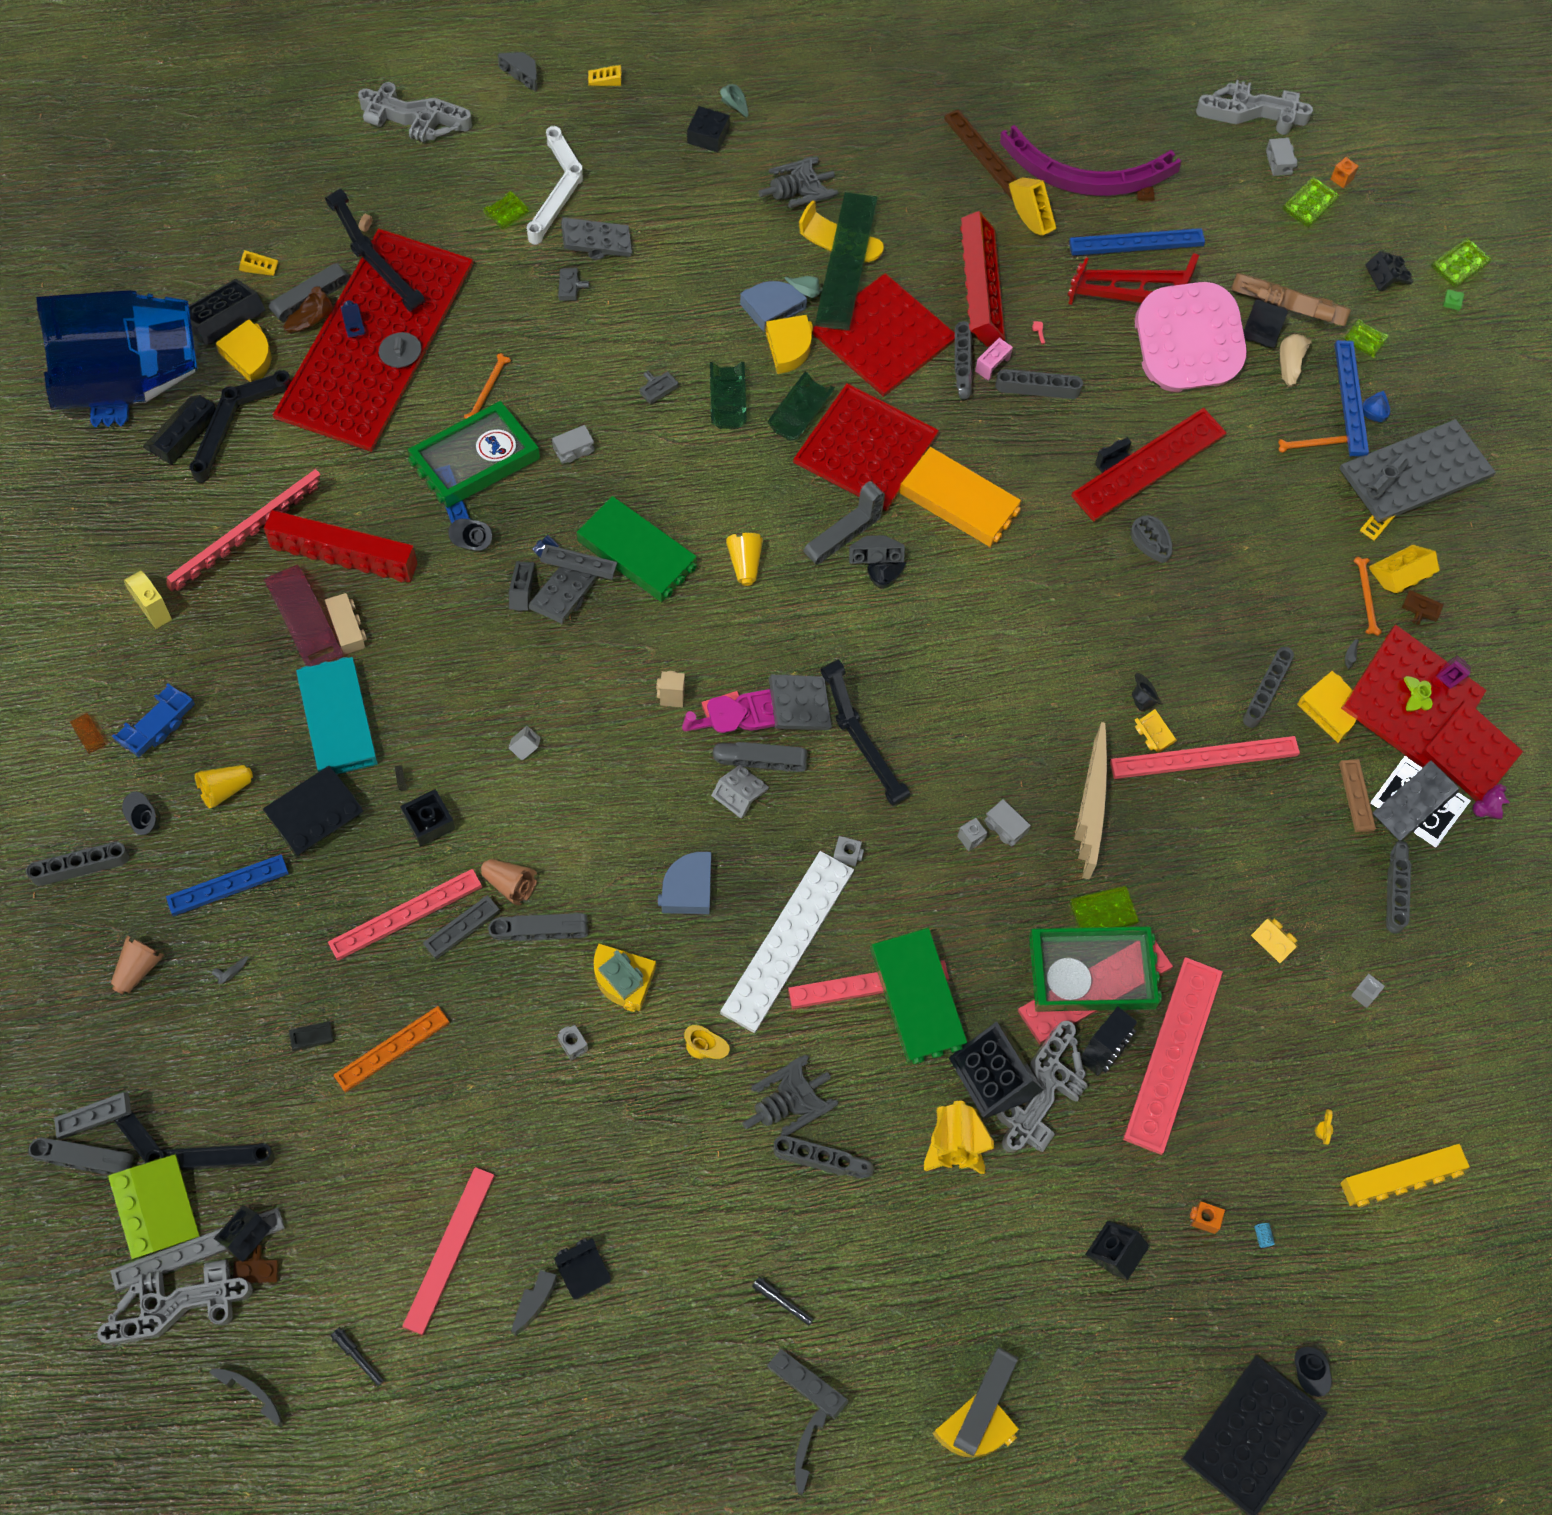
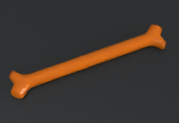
(479, 403)
(1312, 442)
(1373, 628)

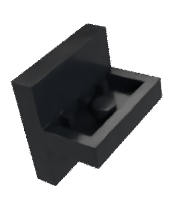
(243, 1232)

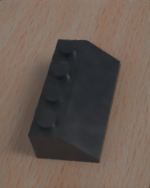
(181, 429)

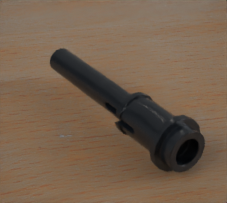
(773, 1295)
(350, 1348)

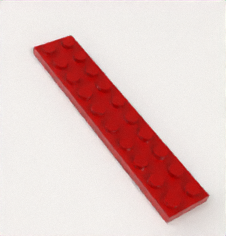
(1148, 464)

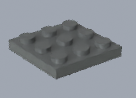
(799, 702)

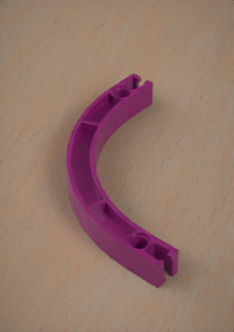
(1086, 181)

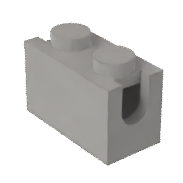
(1281, 156)
(573, 444)
(1007, 823)

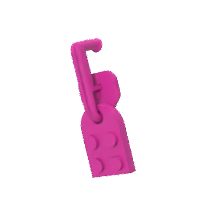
(748, 711)

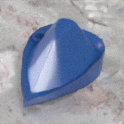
(1376, 407)

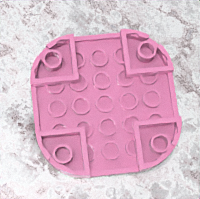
(1190, 336)

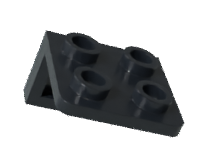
(1386, 269)
(1265, 323)
(1113, 454)
(582, 1268)

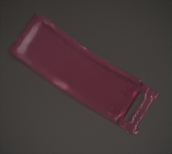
(302, 615)

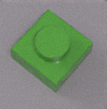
(1453, 299)

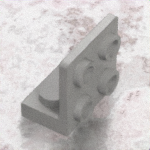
(738, 790)

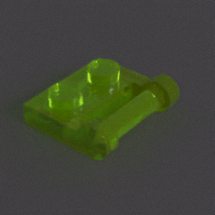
(509, 212)
(1366, 338)

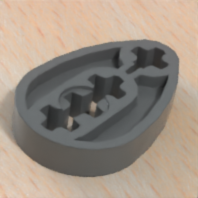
(1148, 546)

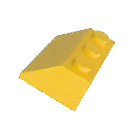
(1405, 568)

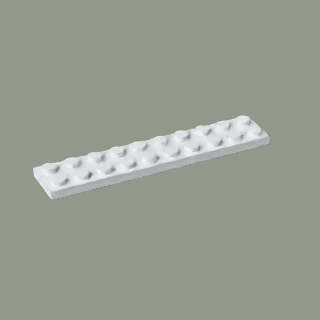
(786, 942)

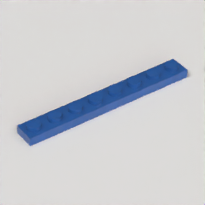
(1136, 241)
(1351, 398)

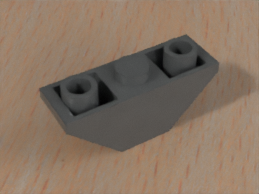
(520, 67)
(876, 550)

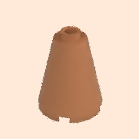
(510, 880)
(133, 965)

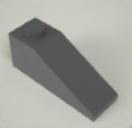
(521, 586)

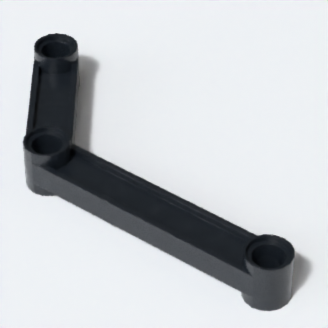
(363, 247)
(230, 400)
(849, 719)
(193, 1157)

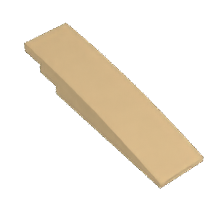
(1093, 805)

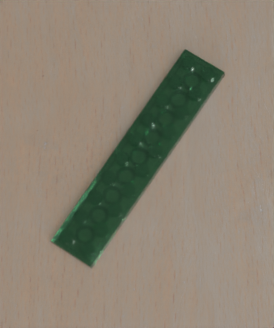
(846, 261)

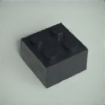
(708, 129)
(427, 817)

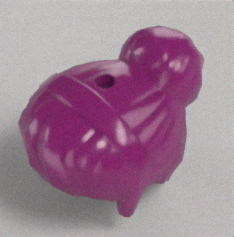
(1491, 803)

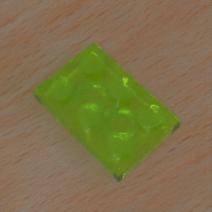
(1310, 202)
(1461, 262)
(1104, 909)

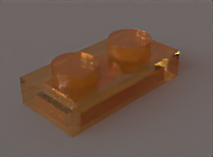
(87, 733)

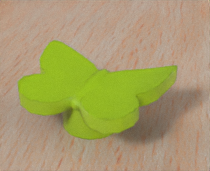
(1420, 694)

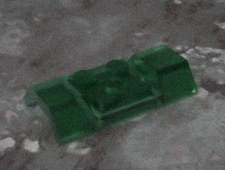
(728, 396)
(799, 407)

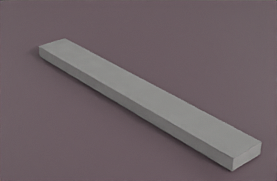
(182, 1255)

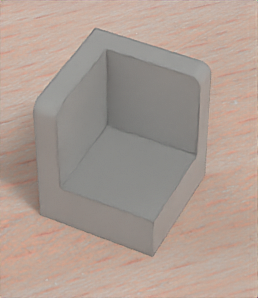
(524, 743)
(1367, 990)

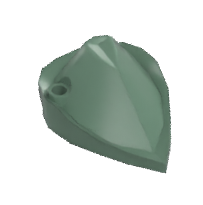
(734, 98)
(806, 285)

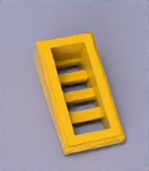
(613, 72)
(251, 257)
(1378, 532)

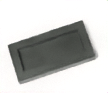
(311, 1036)

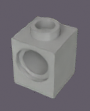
(972, 834)
(844, 844)
(575, 1050)

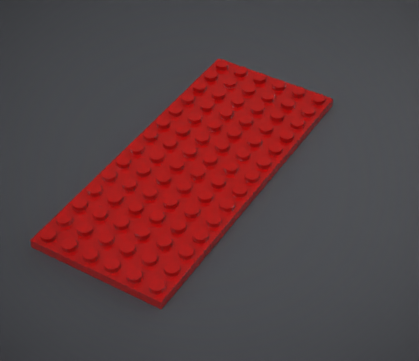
(343, 382)

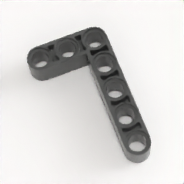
(850, 526)

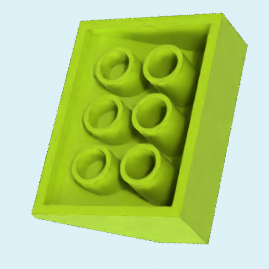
(153, 1206)

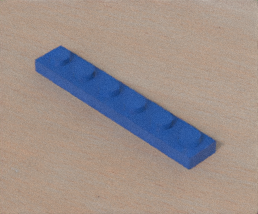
(227, 885)

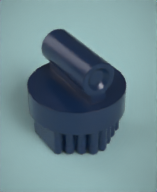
(540, 544)

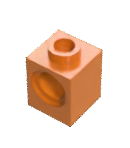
(1344, 172)
(1215, 1214)

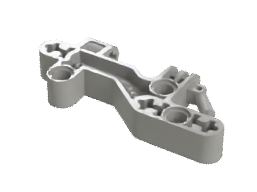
(1246, 107)
(421, 114)
(1027, 1121)
(169, 1309)

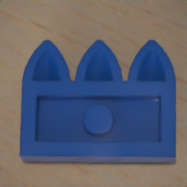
(109, 414)

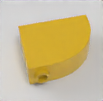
(1033, 205)
(789, 342)
(246, 350)
(1324, 706)
(646, 966)
(999, 1431)

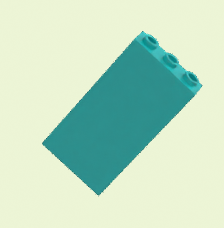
(336, 716)

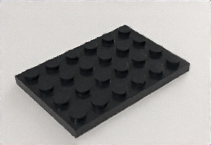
(1254, 1436)

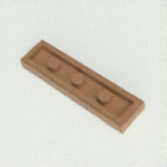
(1357, 795)

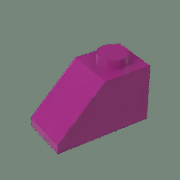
(1454, 671)

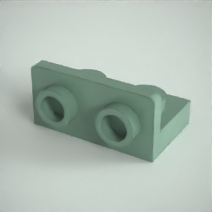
(622, 975)

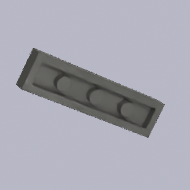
(578, 561)
(461, 927)
(92, 1115)
(807, 1384)

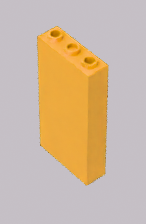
(960, 497)

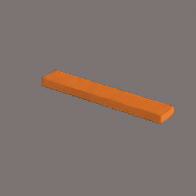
(391, 1049)

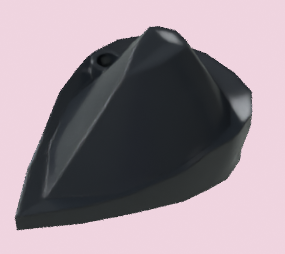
(885, 572)

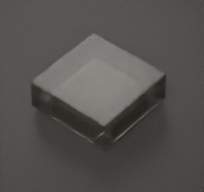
(400, 776)

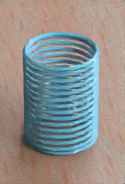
(1260, 1239)

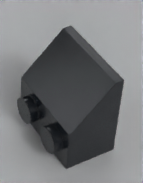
(1118, 1249)

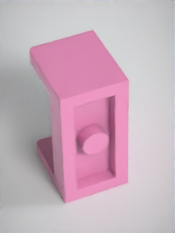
(993, 357)

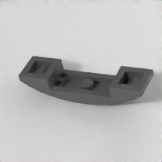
(229, 1378)
(800, 1474)

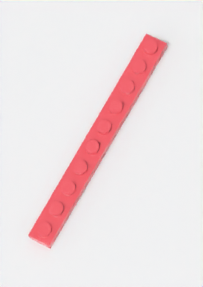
(1204, 757)

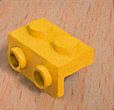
(1156, 731)
(1275, 940)

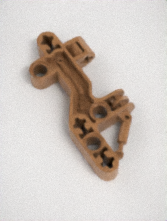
(1290, 299)

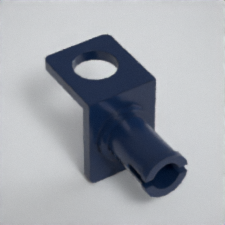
(352, 318)

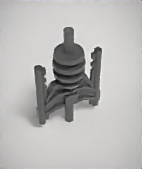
(801, 180)
(794, 1095)

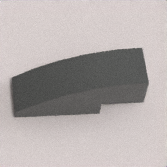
(533, 1301)

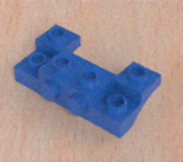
(156, 723)

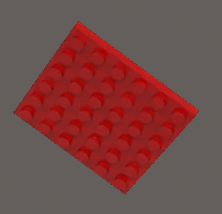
(887, 336)
(865, 442)
(1382, 695)

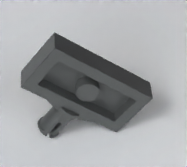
(570, 284)
(657, 386)

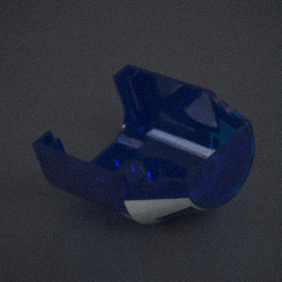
(113, 347)

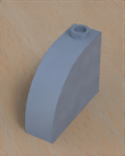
(772, 302)
(687, 885)

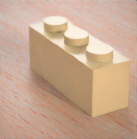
(346, 623)

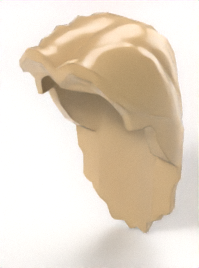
(1291, 354)

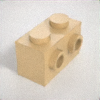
(671, 689)

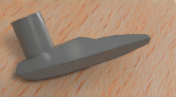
(1351, 654)
(230, 972)

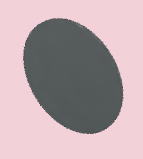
(399, 349)

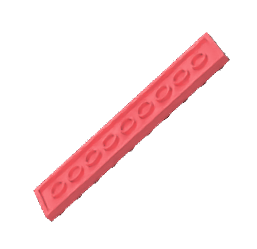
(237, 535)
(1173, 1056)

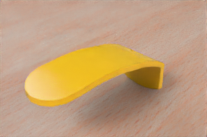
(822, 232)

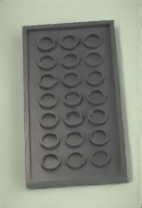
(1439, 465)

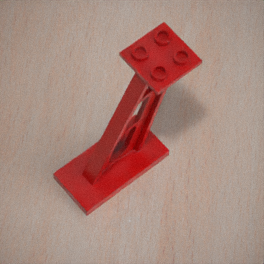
(1079, 285)

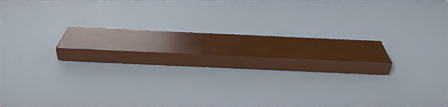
(981, 150)

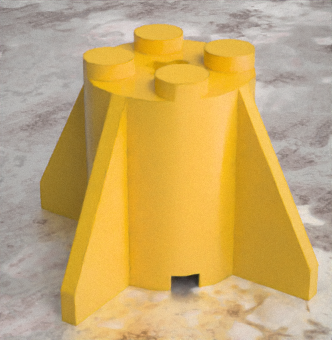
(958, 1139)

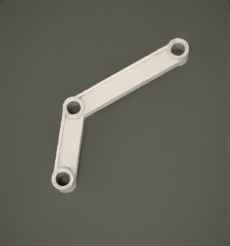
(562, 191)

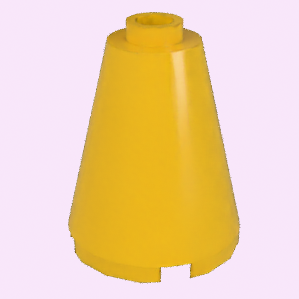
(745, 556)
(222, 783)

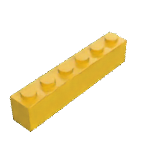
(1405, 1175)

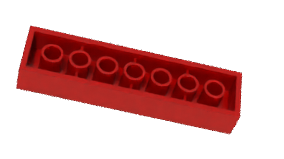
(982, 279)
(341, 546)

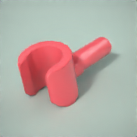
(1038, 326)

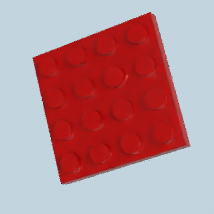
(1472, 751)

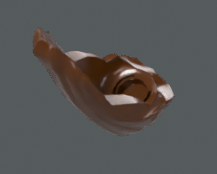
(312, 311)

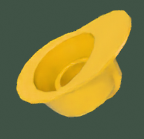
(705, 1044)

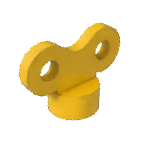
(1324, 1129)

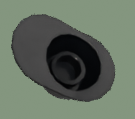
(470, 534)
(1144, 693)
(140, 813)
(1313, 1370)

